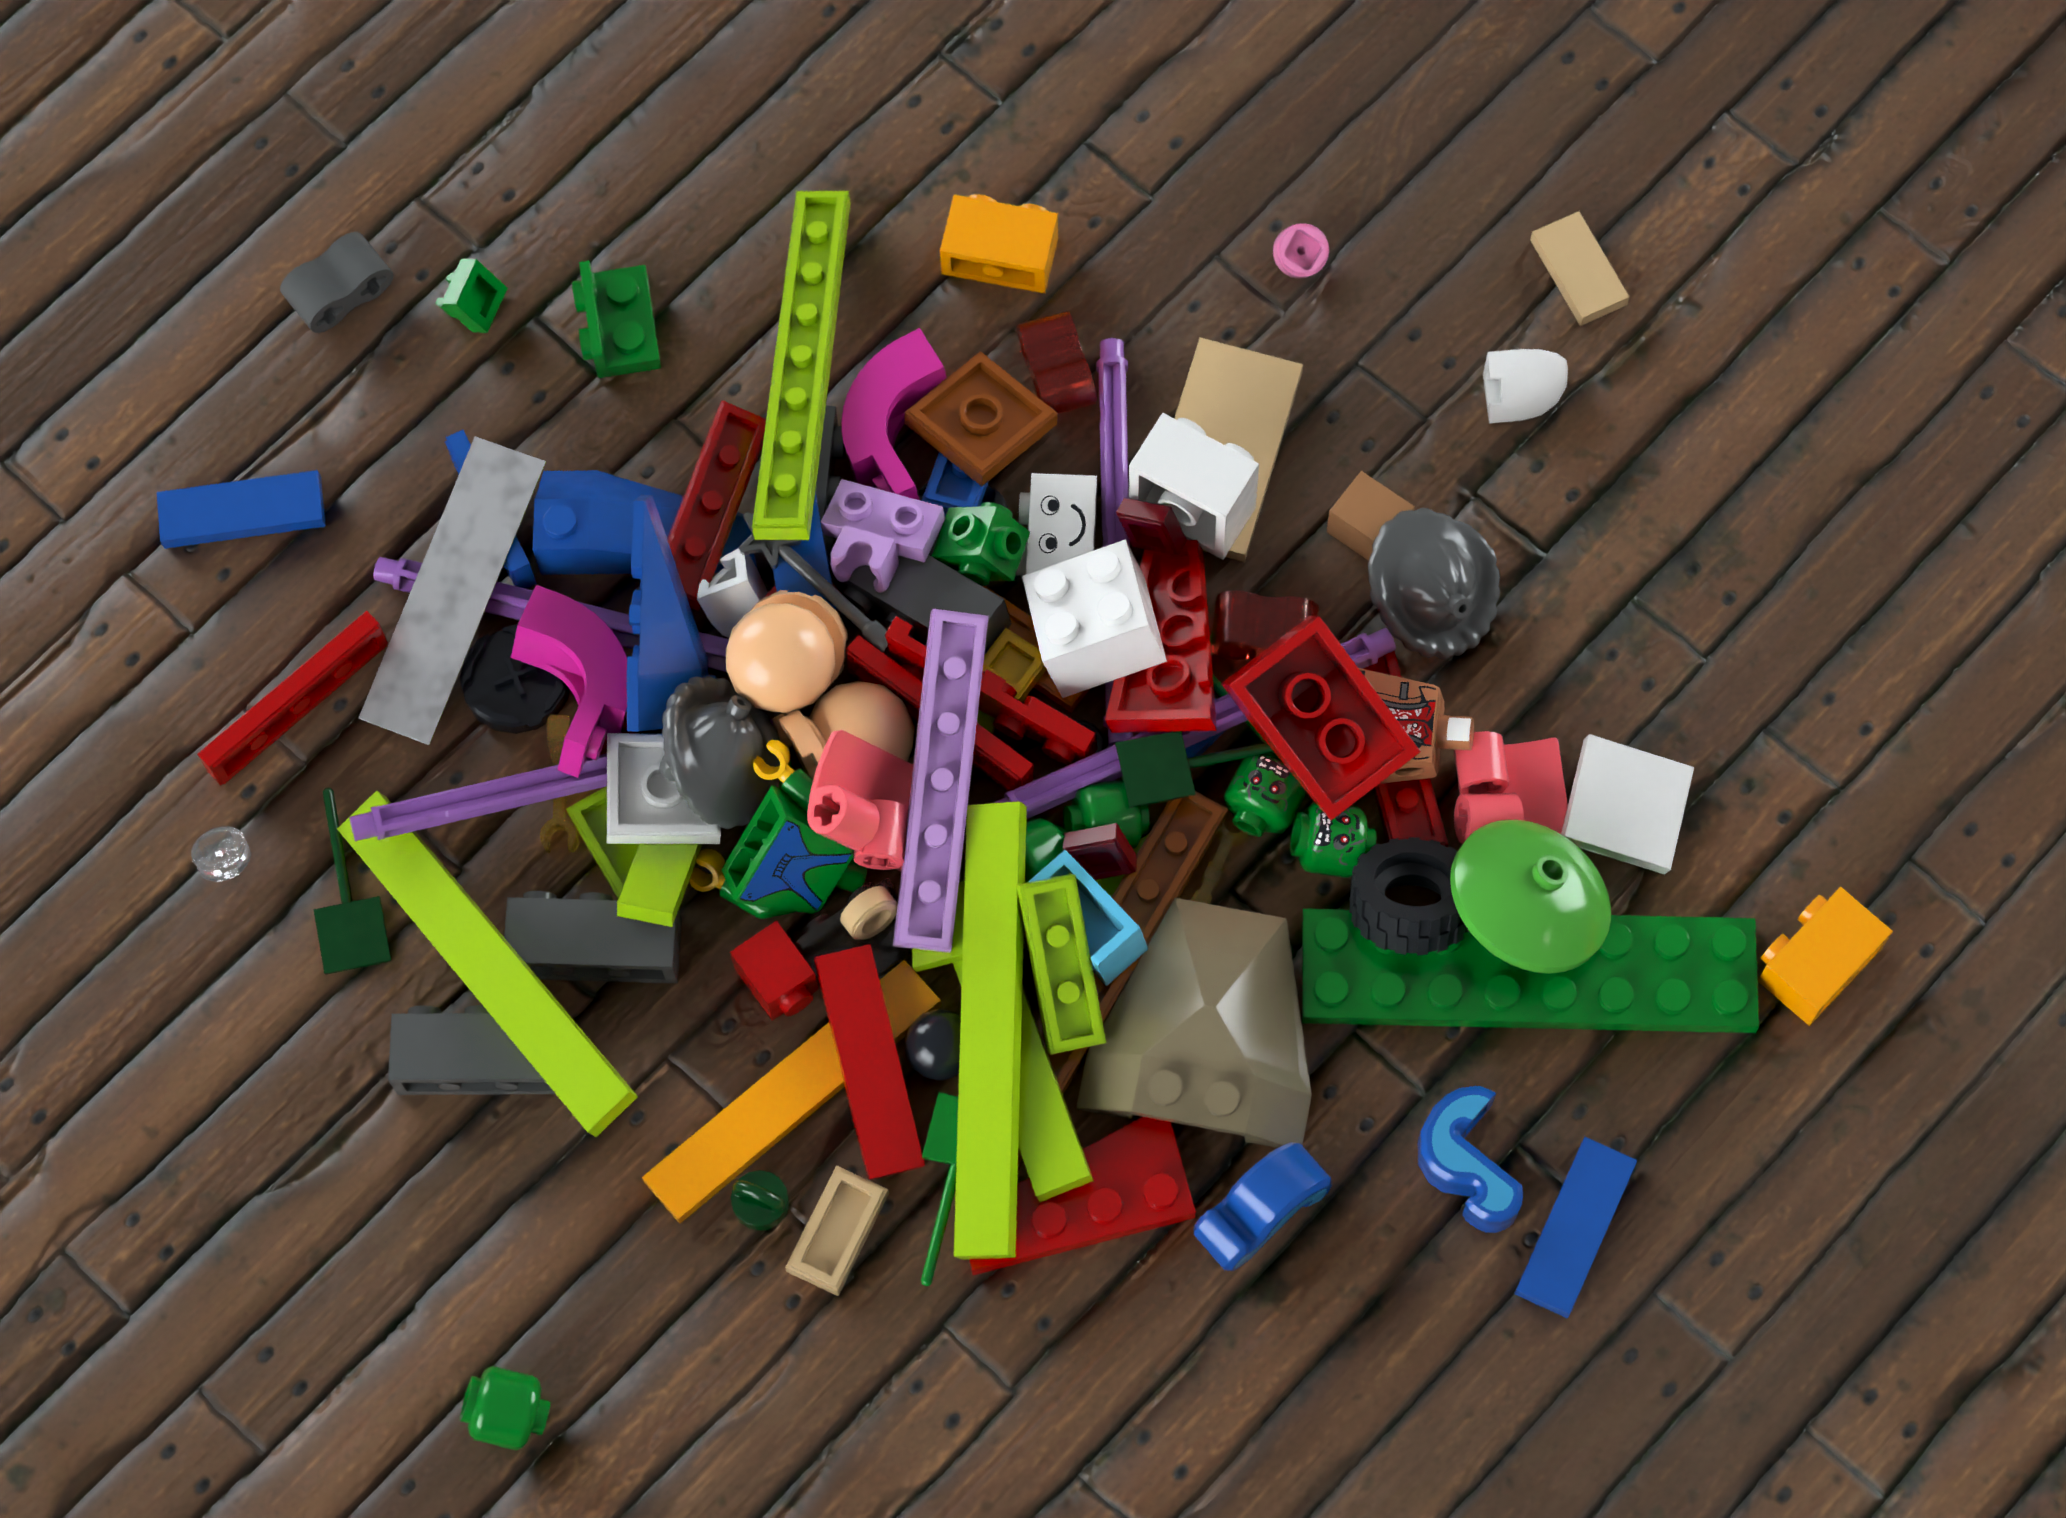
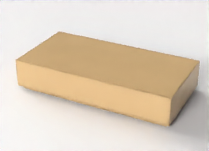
(1579, 268)
(837, 1230)

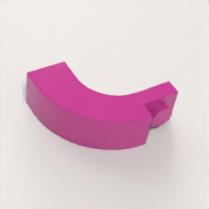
(877, 406)
(588, 658)

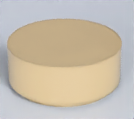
(869, 913)

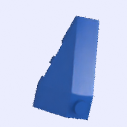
(588, 521)
(661, 615)

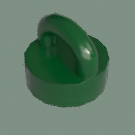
(760, 1200)

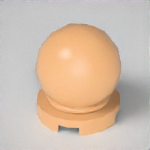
(786, 651)
(856, 707)

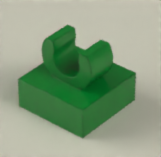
(472, 295)

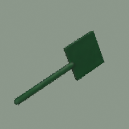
(1159, 770)
(354, 931)

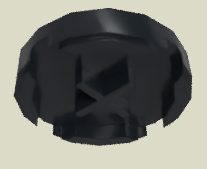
(506, 691)

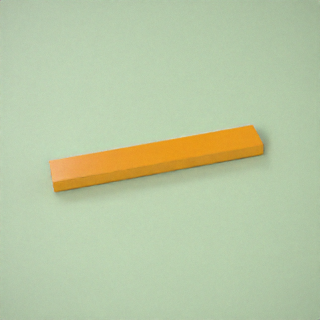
(773, 1106)

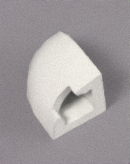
(1523, 383)
(731, 592)

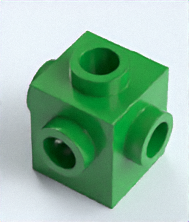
(982, 542)

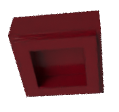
(1151, 526)
(1101, 851)

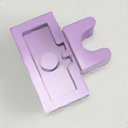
(876, 529)

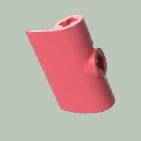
(1509, 784)
(862, 800)

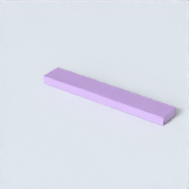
(940, 781)

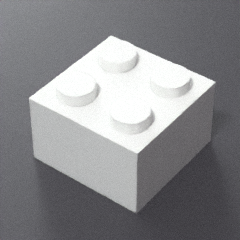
(1201, 479)
(1093, 618)

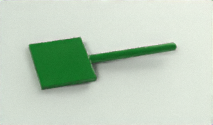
(941, 1147)

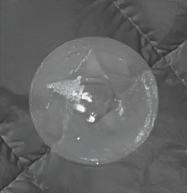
(221, 853)

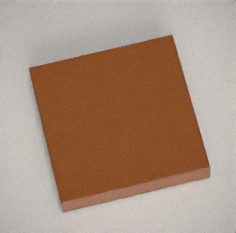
(980, 418)

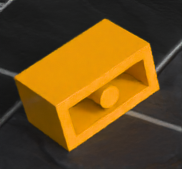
(999, 242)
(1823, 955)

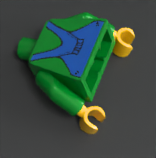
(779, 858)

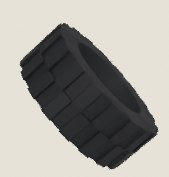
(1398, 925)

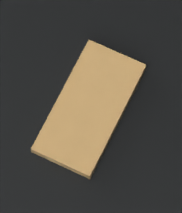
(1243, 402)

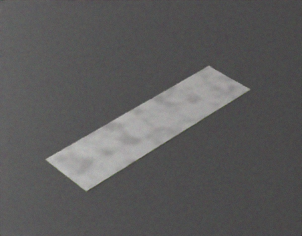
(452, 590)

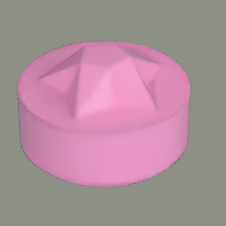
(1301, 250)

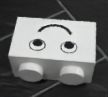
(1059, 519)

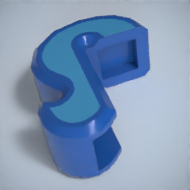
(1463, 1170)
(1261, 1204)

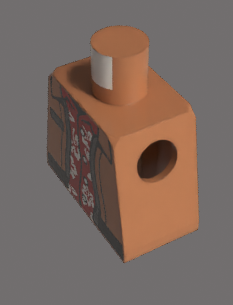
(1421, 713)

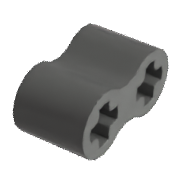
(336, 282)

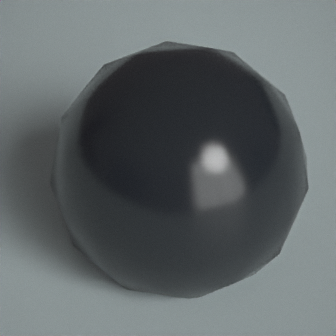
(934, 1044)

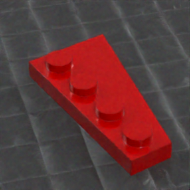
(1179, 691)
(1060, 735)

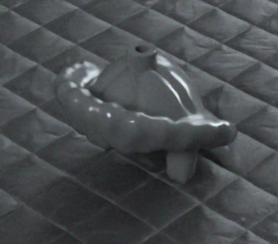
(1433, 582)
(711, 750)

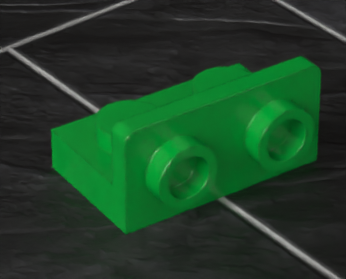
(619, 320)

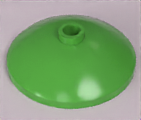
(1530, 896)

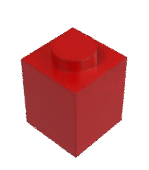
(775, 972)

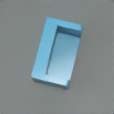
(1111, 933)

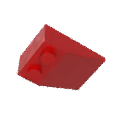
(1321, 716)

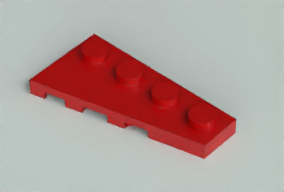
(1134, 1190)

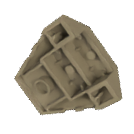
(1207, 1030)

